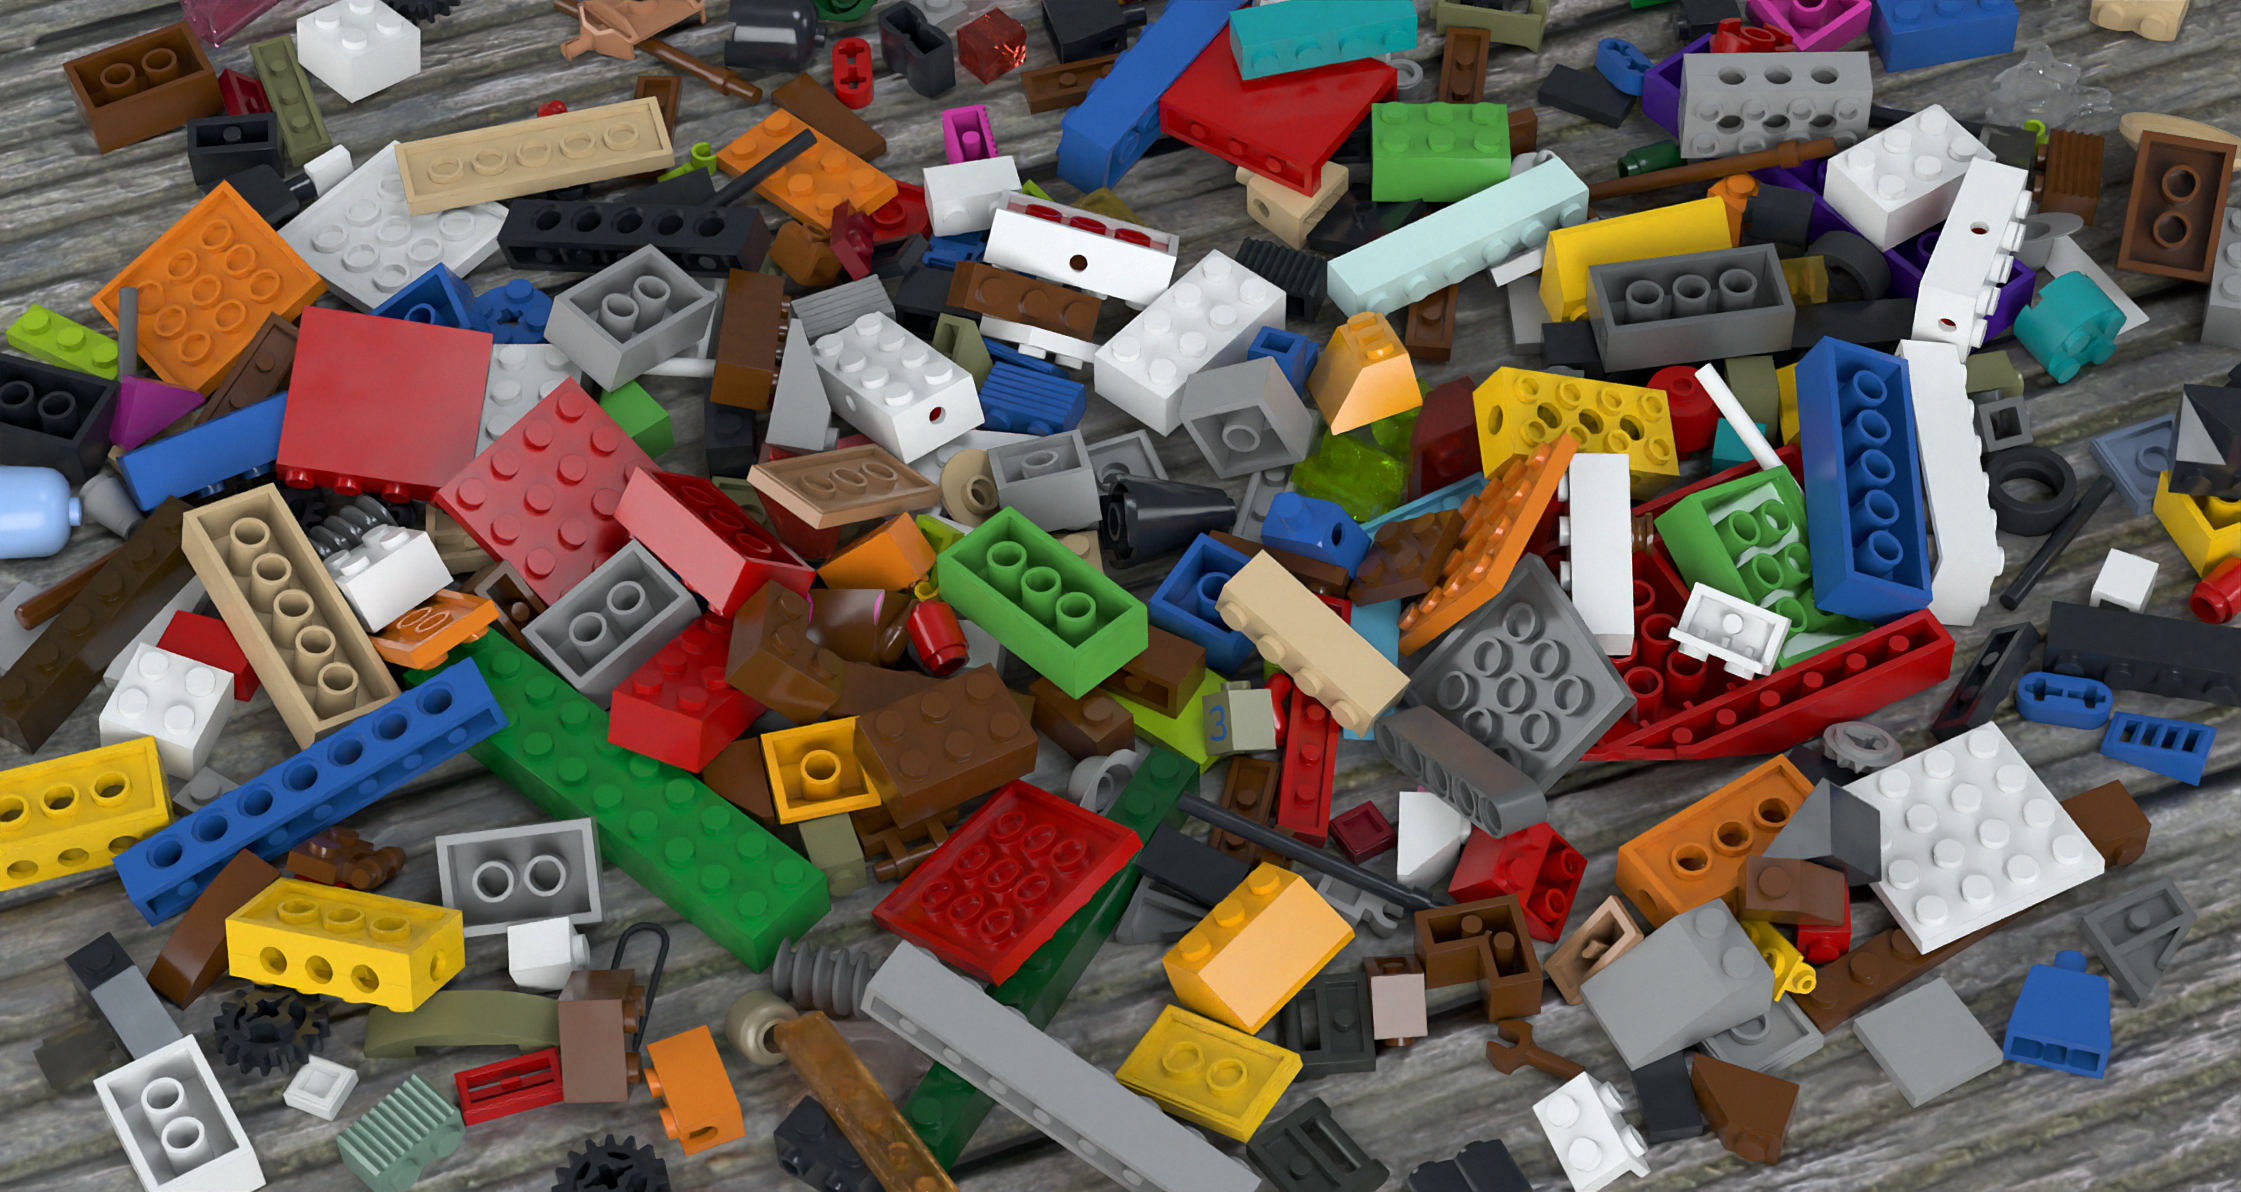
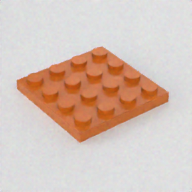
(210, 290)
(1489, 544)

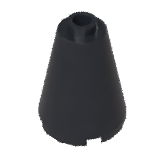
(1158, 517)

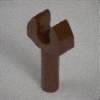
(1527, 1053)

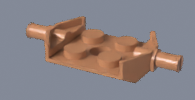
(618, 25)

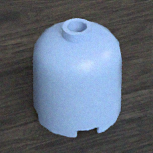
(35, 511)

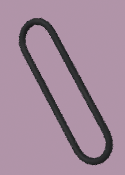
(656, 975)

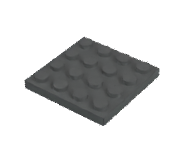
(1525, 677)

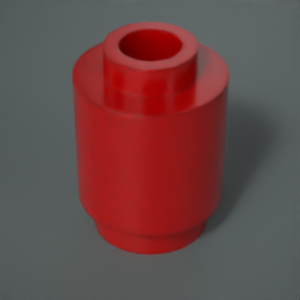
(2218, 594)
(938, 637)

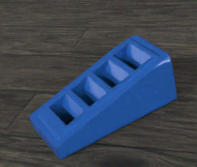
(2173, 762)

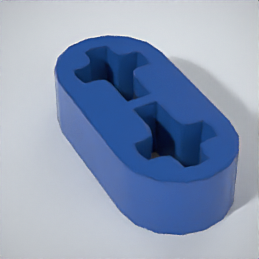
(1622, 65)
(2063, 700)

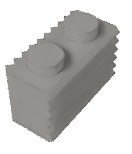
(840, 307)

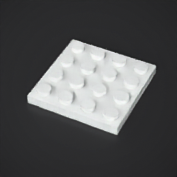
(372, 248)
(1970, 838)

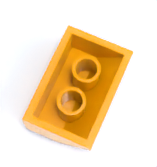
(1363, 375)
(1256, 949)

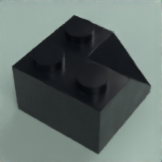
(2206, 443)

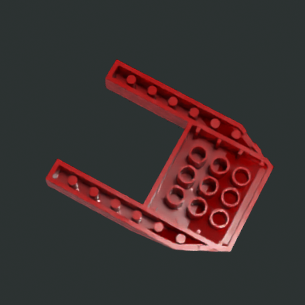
(1705, 712)

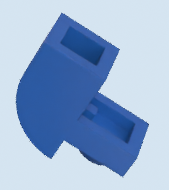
(1290, 351)

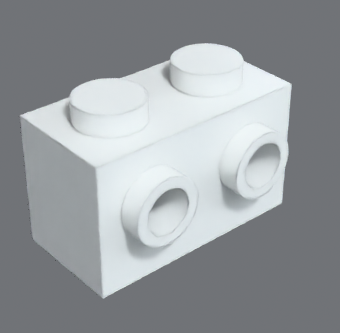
(967, 193)

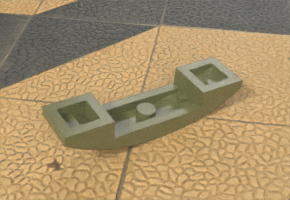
(465, 1019)

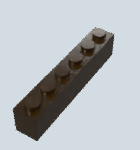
(94, 629)

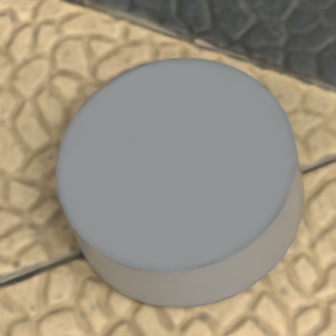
(1409, 78)

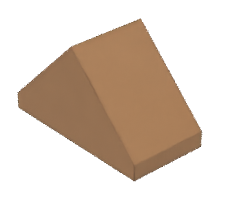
(1592, 948)

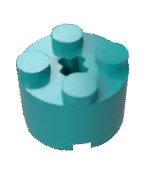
(2070, 325)

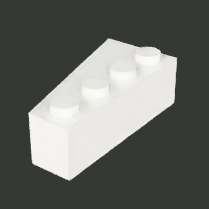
(1599, 546)

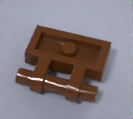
(880, 833)
(343, 857)

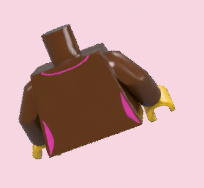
(864, 622)

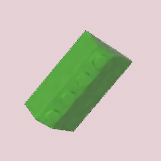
(1756, 547)

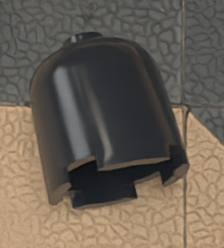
(774, 34)

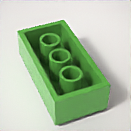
(1042, 602)

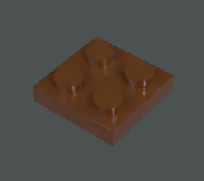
(1406, 557)

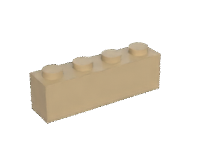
(1311, 644)

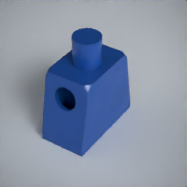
(1315, 531)
(2062, 1018)

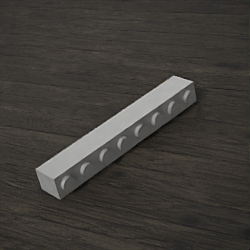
(1045, 1080)

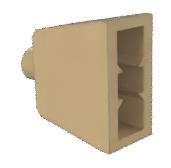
(1288, 211)

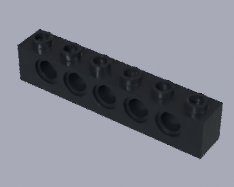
(598, 234)

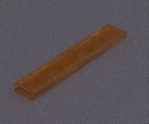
(860, 1106)

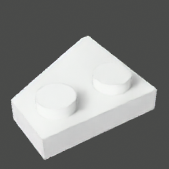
(1038, 341)

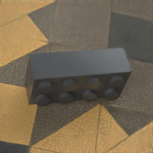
(1690, 307)

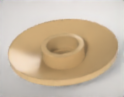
(969, 488)

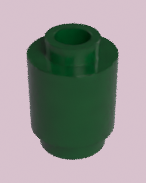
(1650, 158)

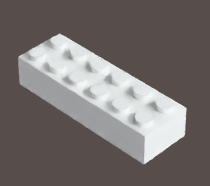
(1953, 487)

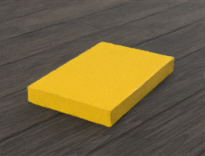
(1208, 1072)

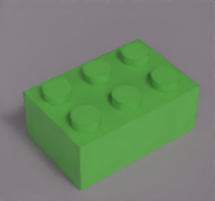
(1437, 150)

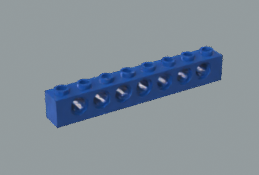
(312, 789)

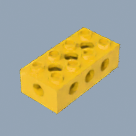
(1527, 407)
(80, 810)
(345, 944)

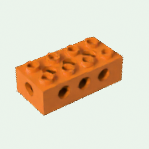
(1701, 848)

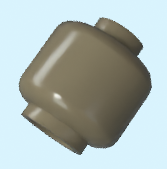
(752, 1023)

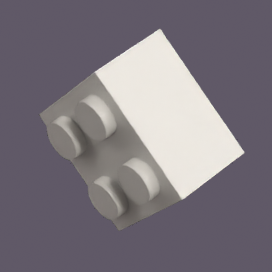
(358, 47)
(387, 574)
(175, 702)

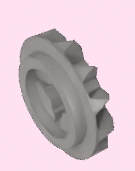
(1861, 747)

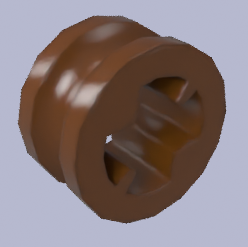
(1642, 533)

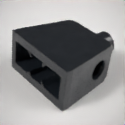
(1089, 27)
(268, 194)

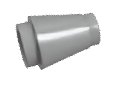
(111, 506)

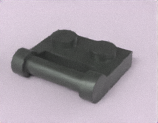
(1342, 1026)
(1299, 1165)

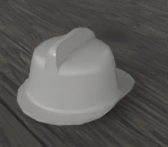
(2040, 236)
(1101, 780)

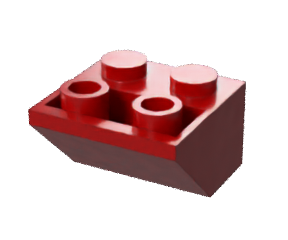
(1528, 862)

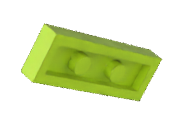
(65, 343)

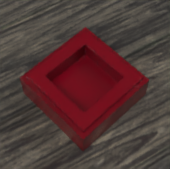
(1362, 833)

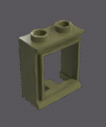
(1504, 25)

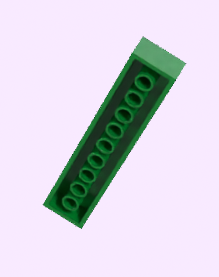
(649, 814)

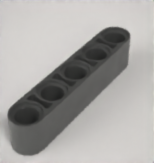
(1460, 771)

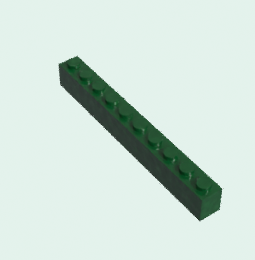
(950, 1109)

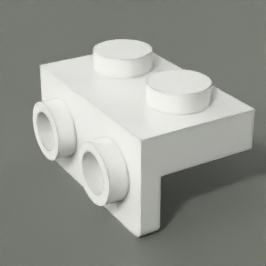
(1730, 630)
(1591, 1133)

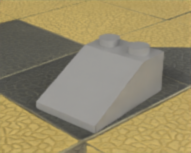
(800, 407)
(1680, 985)

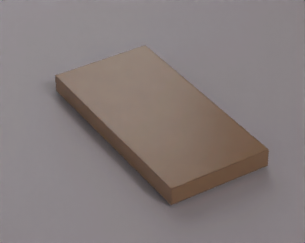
(844, 485)

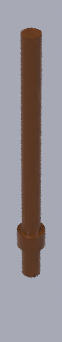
(719, 78)
(1787, 154)

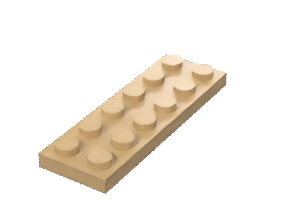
(533, 156)

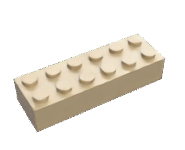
(286, 613)

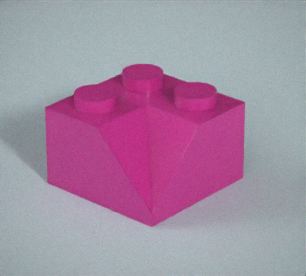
(1813, 23)

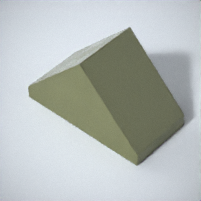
(963, 344)
(1756, 389)

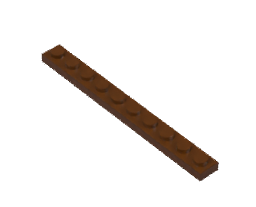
(1461, 82)

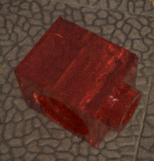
(991, 45)

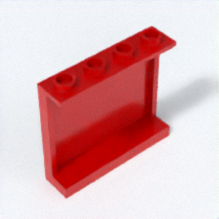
(1277, 122)
(382, 405)

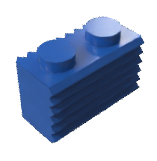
(1030, 402)

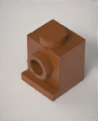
(805, 254)

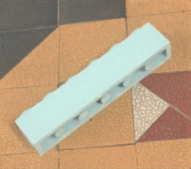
(1458, 240)

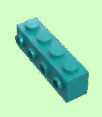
(1318, 33)

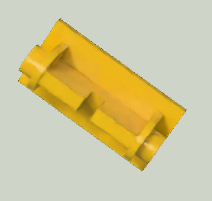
(1782, 958)

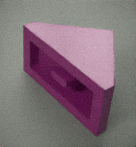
(147, 408)

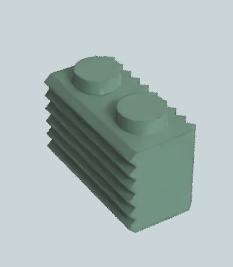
(401, 1136)

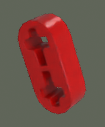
(851, 73)

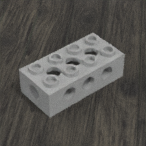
(1758, 99)

